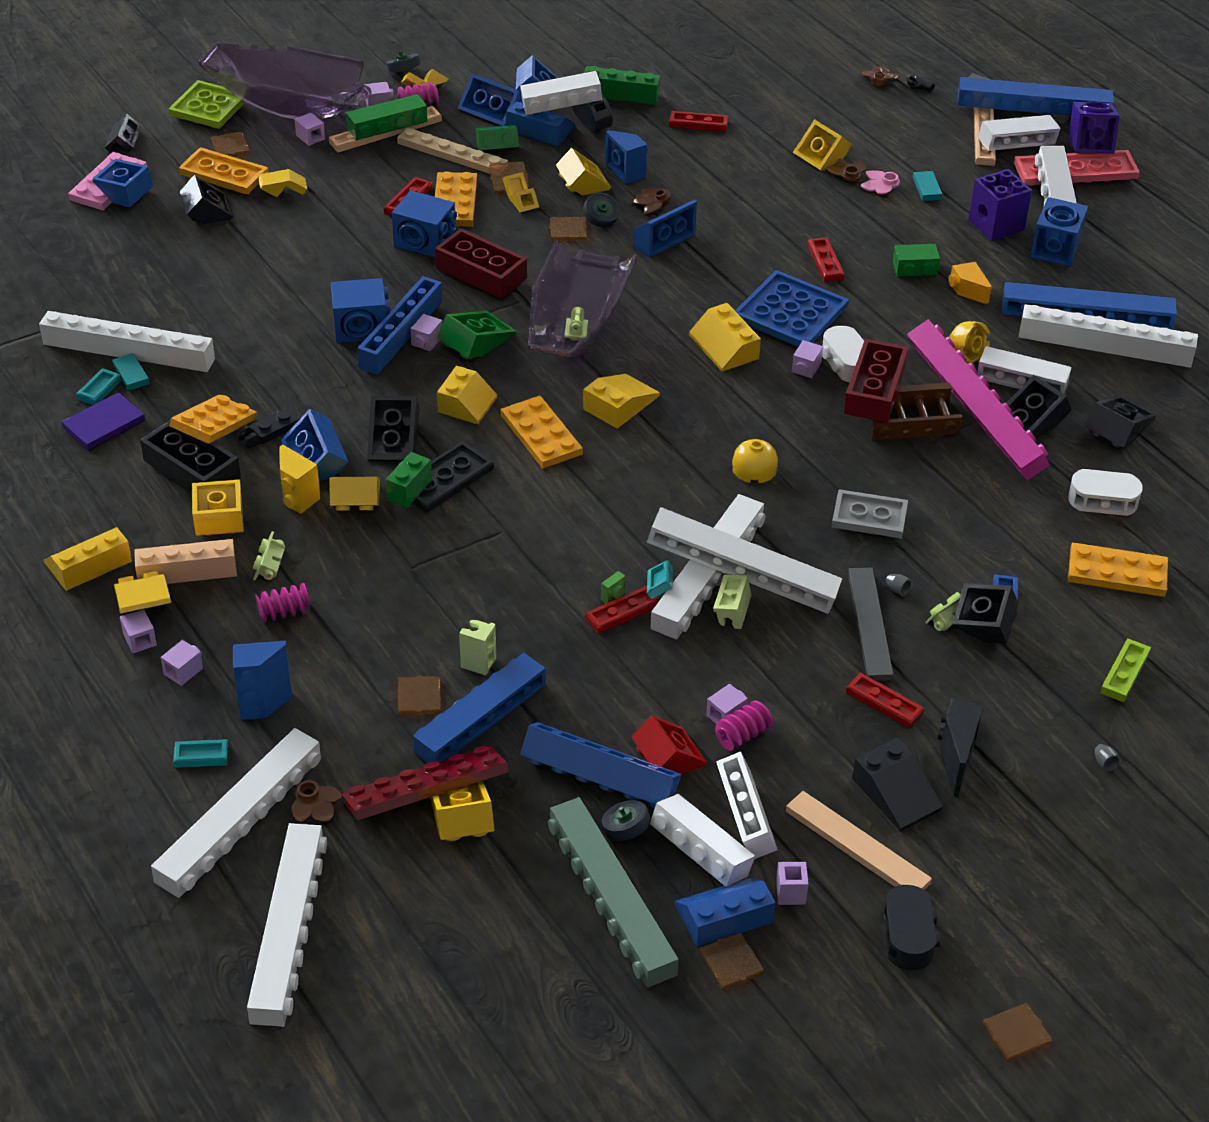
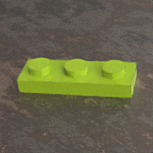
(1125, 670)

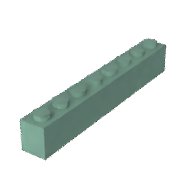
(613, 893)

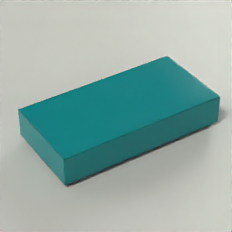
(927, 186)
(130, 371)
(99, 387)
(660, 579)
(201, 753)

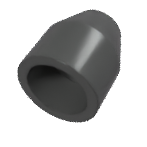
(899, 584)
(1107, 757)

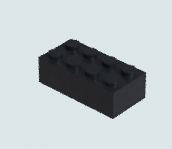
(188, 458)

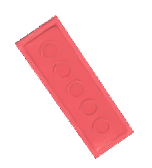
(1084, 167)

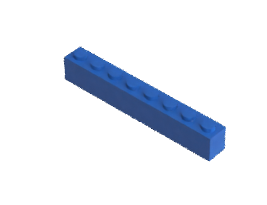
(1026, 96)
(1130, 308)

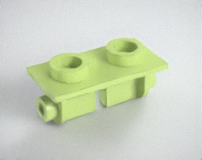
(576, 325)
(265, 564)
(943, 615)

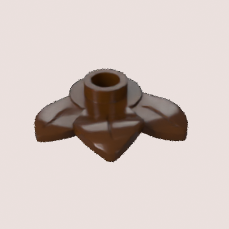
(879, 75)
(847, 171)
(652, 199)
(317, 804)

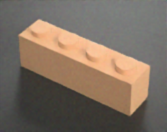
(188, 561)

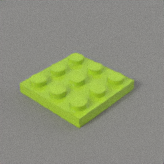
(206, 105)

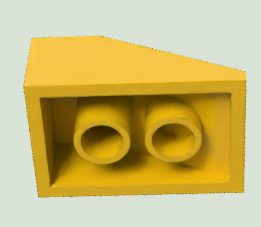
(617, 398)
(463, 812)

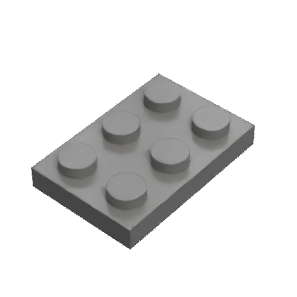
(869, 513)

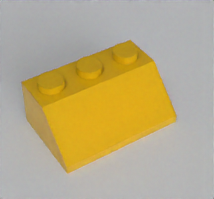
(726, 337)
(90, 559)

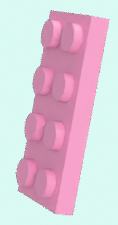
(88, 193)

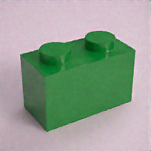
(497, 137)
(916, 260)
(408, 479)

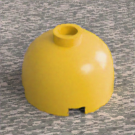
(970, 340)
(755, 461)

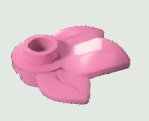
(881, 182)

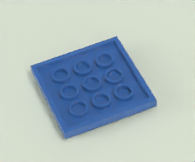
(791, 309)

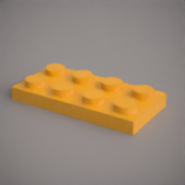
(223, 170)
(461, 190)
(213, 418)
(541, 432)
(1118, 569)

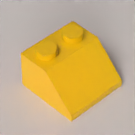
(822, 146)
(581, 174)
(465, 395)
(298, 480)
(354, 492)
(217, 507)
(142, 593)

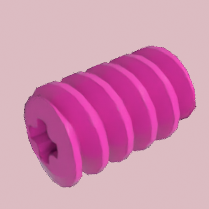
(427, 93)
(283, 602)
(743, 725)

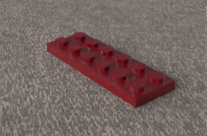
(424, 782)

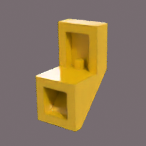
(432, 76)
(276, 181)
(519, 194)

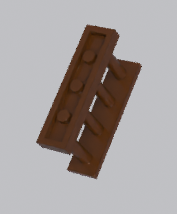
(922, 426)

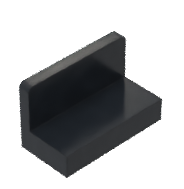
(124, 133)

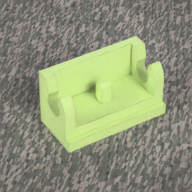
(733, 599)
(478, 647)

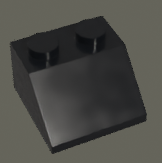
(205, 202)
(986, 612)

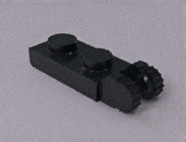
(267, 428)

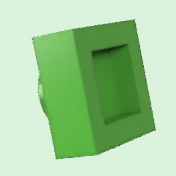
(613, 587)

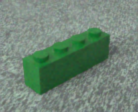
(628, 85)
(386, 117)

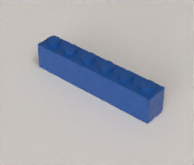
(395, 329)
(479, 709)
(599, 764)

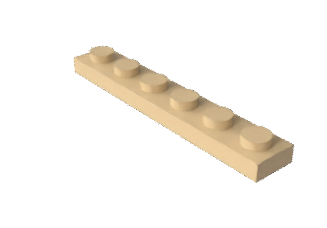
(448, 150)

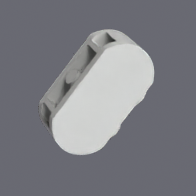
(842, 350)
(1105, 492)

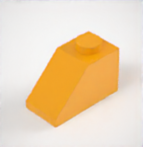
(970, 282)

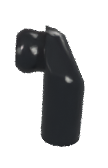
(920, 82)

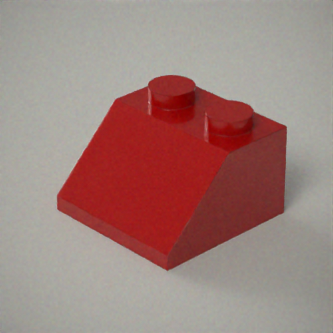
(667, 746)

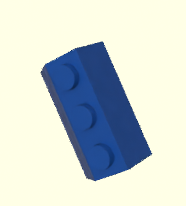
(488, 99)
(540, 126)
(666, 230)
(318, 442)
(261, 678)
(727, 910)

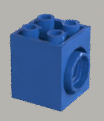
(423, 222)
(1059, 231)
(358, 308)

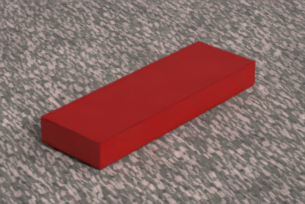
(698, 121)
(416, 185)
(825, 259)
(621, 610)
(885, 700)

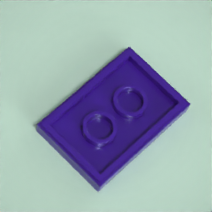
(103, 421)

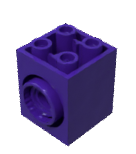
(1094, 127)
(1000, 204)

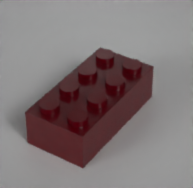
(481, 263)
(876, 380)

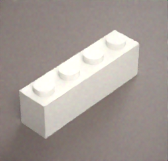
(561, 92)
(1018, 132)
(1054, 173)
(1016, 369)
(746, 805)
(702, 840)

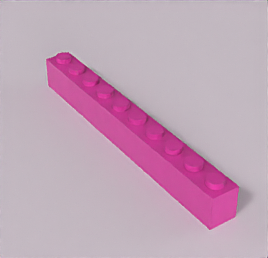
(978, 400)

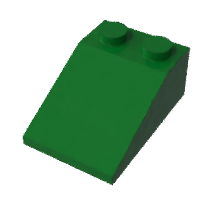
(474, 333)

